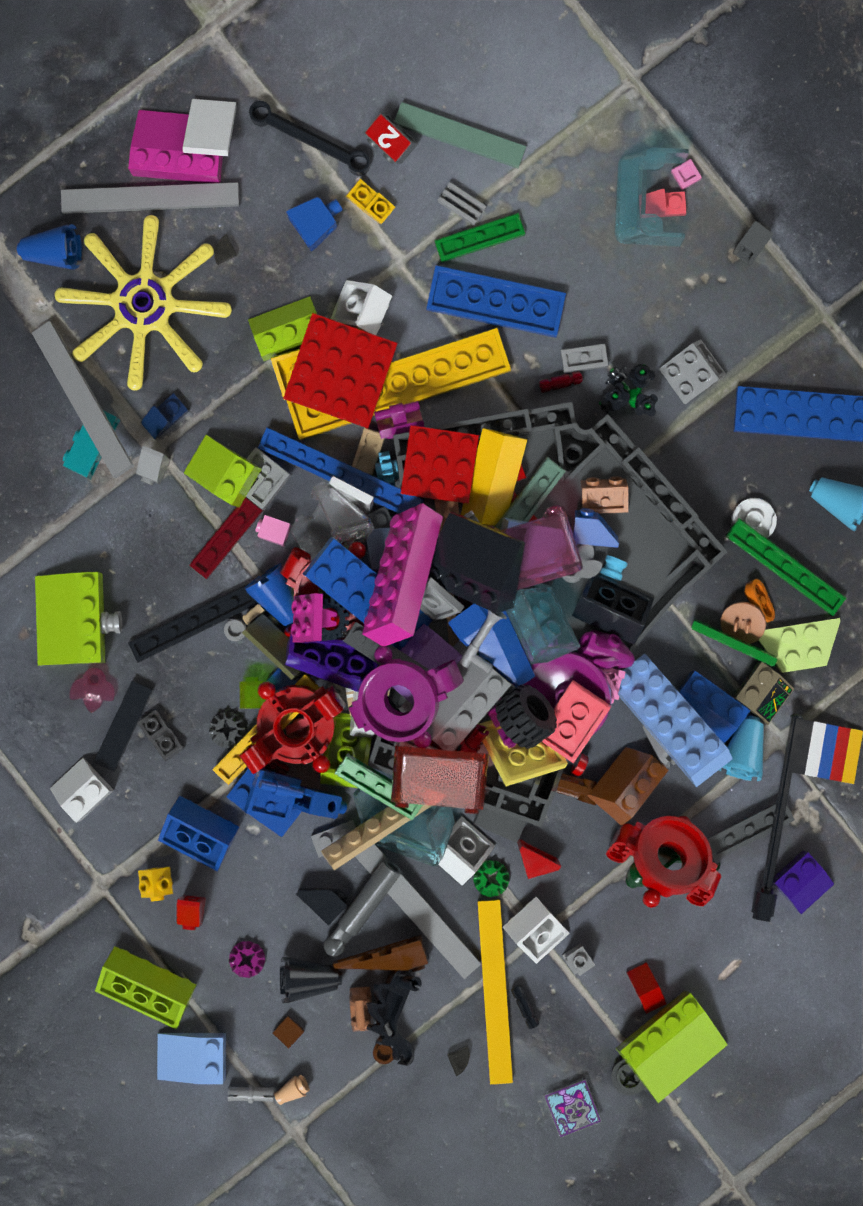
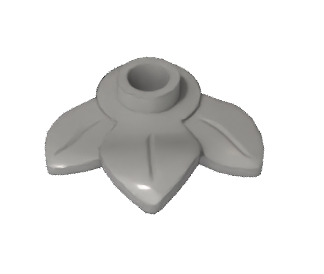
(590, 566)

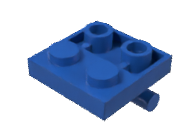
(273, 795)

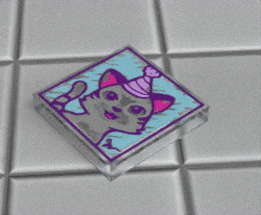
(572, 1107)

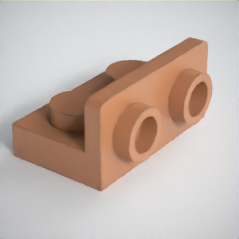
(605, 495)

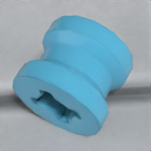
(613, 567)

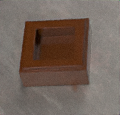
(288, 1031)

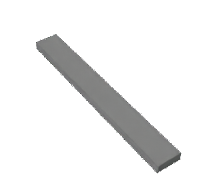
(150, 198)
(82, 399)
(424, 916)

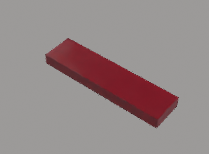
(226, 538)

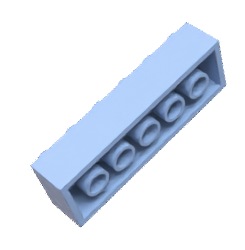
(672, 721)

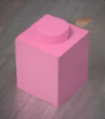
(273, 530)

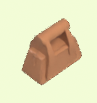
(359, 1013)

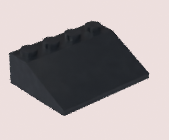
(477, 563)

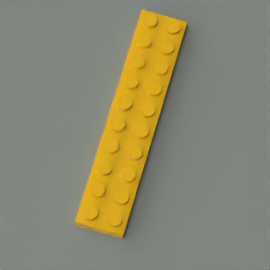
(421, 378)

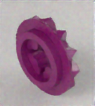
(257, 961)

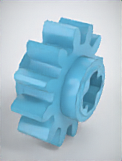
(387, 469)

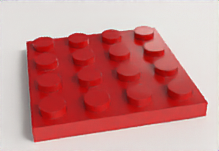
(340, 370)

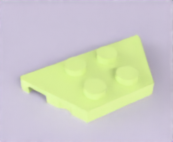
(801, 645)

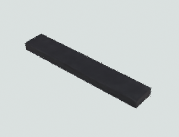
(191, 624)

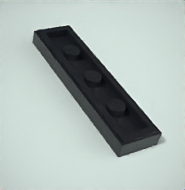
(123, 726)

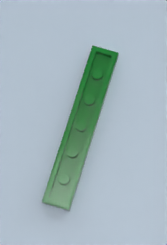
(785, 567)

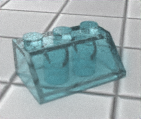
(541, 625)

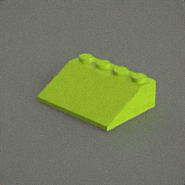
(69, 618)
(672, 1046)

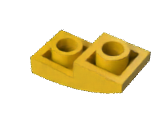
(370, 202)

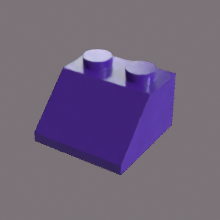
(802, 881)

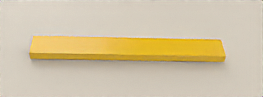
(495, 992)

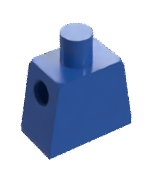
(314, 220)
(320, 803)

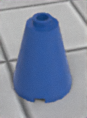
(53, 247)
(273, 594)

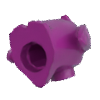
(605, 650)

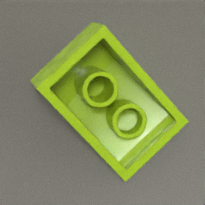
(222, 471)
(341, 745)

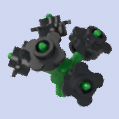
(620, 397)

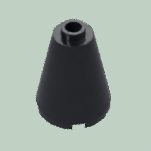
(306, 979)

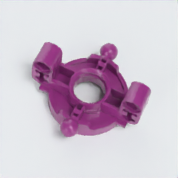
(428, 688)

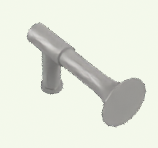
(470, 654)

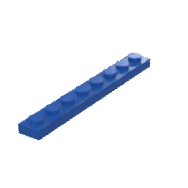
(327, 466)

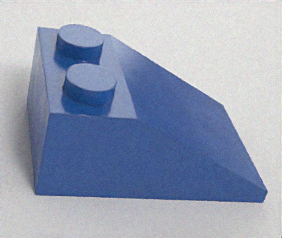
(240, 794)

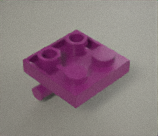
(398, 419)

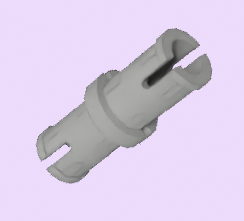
(251, 1094)

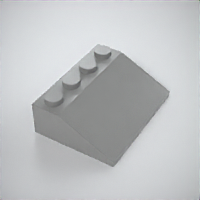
(465, 704)

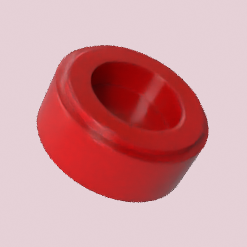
(580, 764)

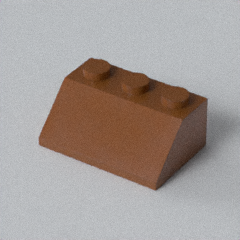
(627, 784)

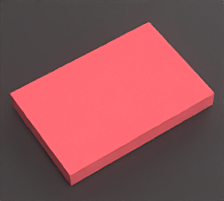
(577, 717)

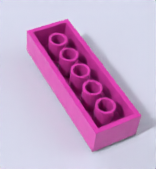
(402, 575)

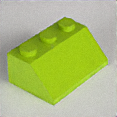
(282, 328)

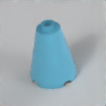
(840, 499)
(747, 750)

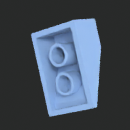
(192, 1057)

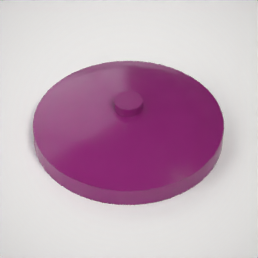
(556, 676)

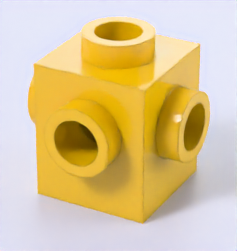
(155, 883)

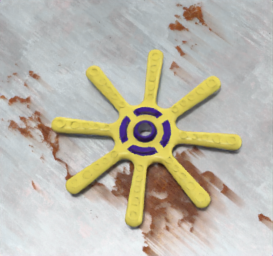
(147, 318)

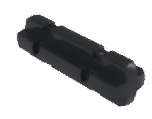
(525, 1006)

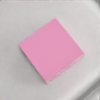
(686, 174)

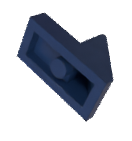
(164, 416)

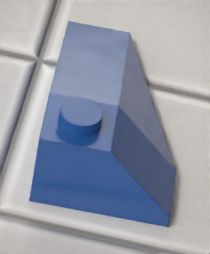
(499, 647)

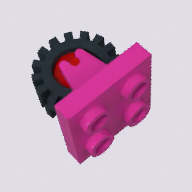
(317, 618)

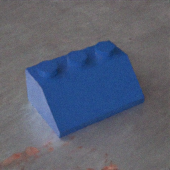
(713, 705)
(198, 833)

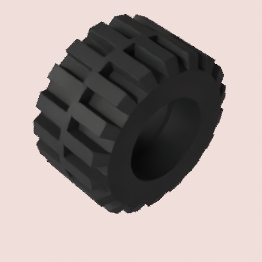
(526, 716)

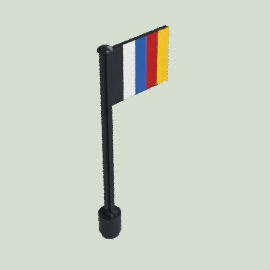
(813, 751)

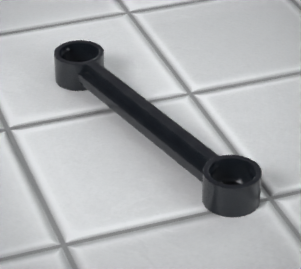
(309, 138)

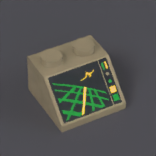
(763, 692)

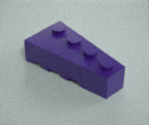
(330, 661)

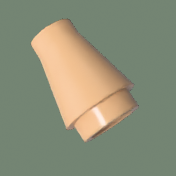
(293, 1089)

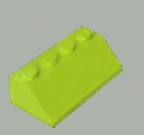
(145, 987)

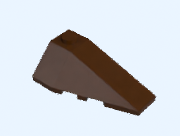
(395, 956)

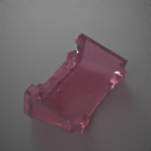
(548, 548)

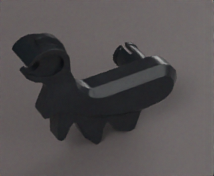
(386, 1012)

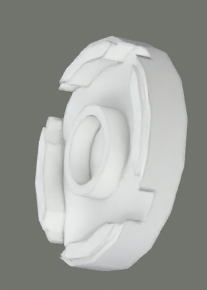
(756, 514)

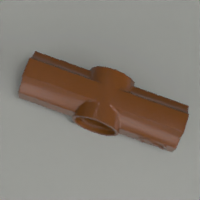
(576, 788)

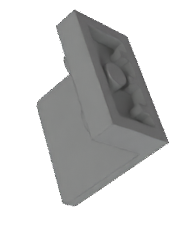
(692, 371)

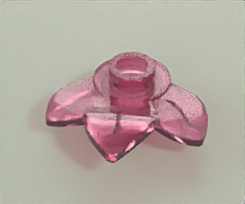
(92, 693)

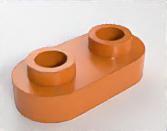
(758, 596)

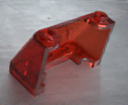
(439, 778)

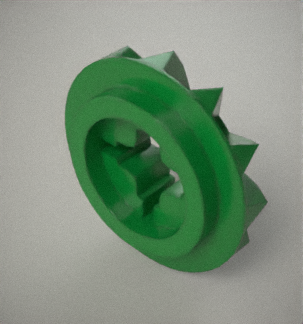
(502, 878)

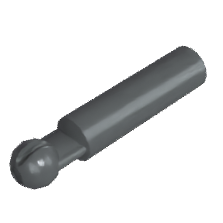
(362, 907)

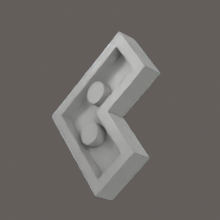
(270, 479)

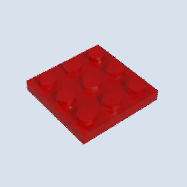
(439, 464)

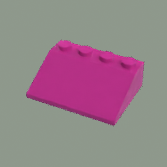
(158, 150)

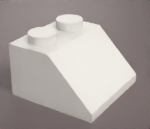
(361, 306)
(80, 790)
(465, 851)
(535, 930)

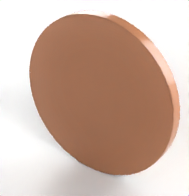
(743, 621)

